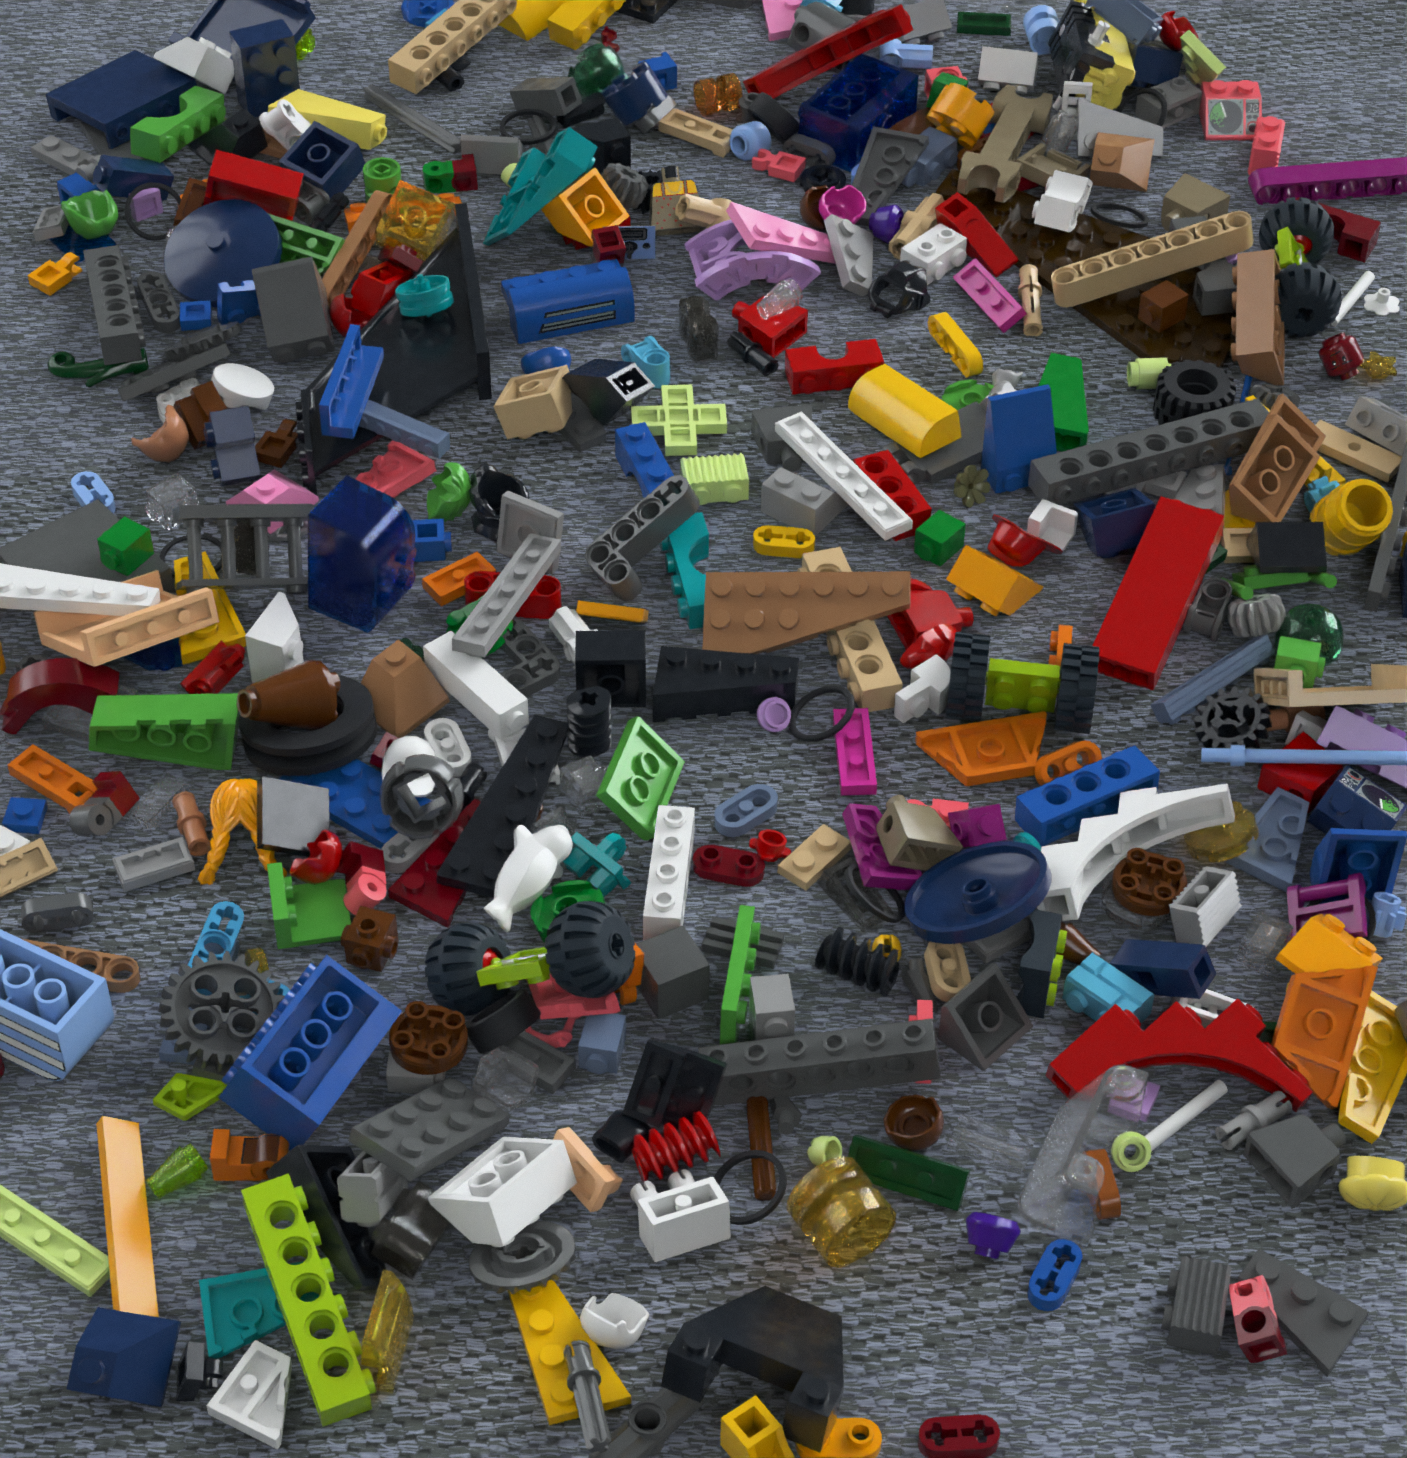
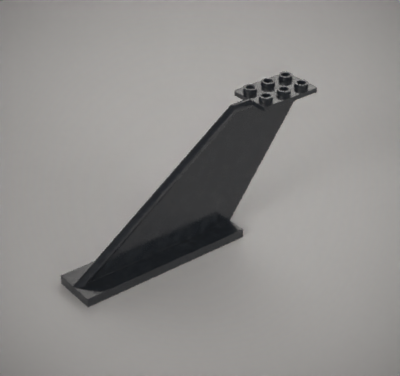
(422, 356)

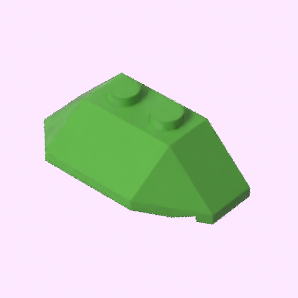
(304, 241)

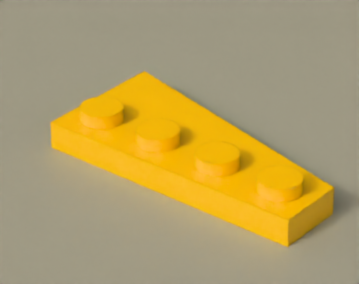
(1374, 1071)

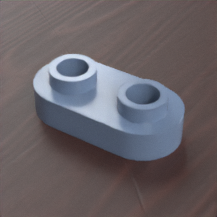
(743, 812)

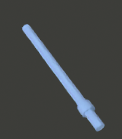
(1238, 756)

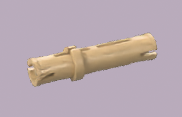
(1030, 293)

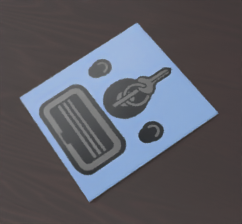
(638, 241)

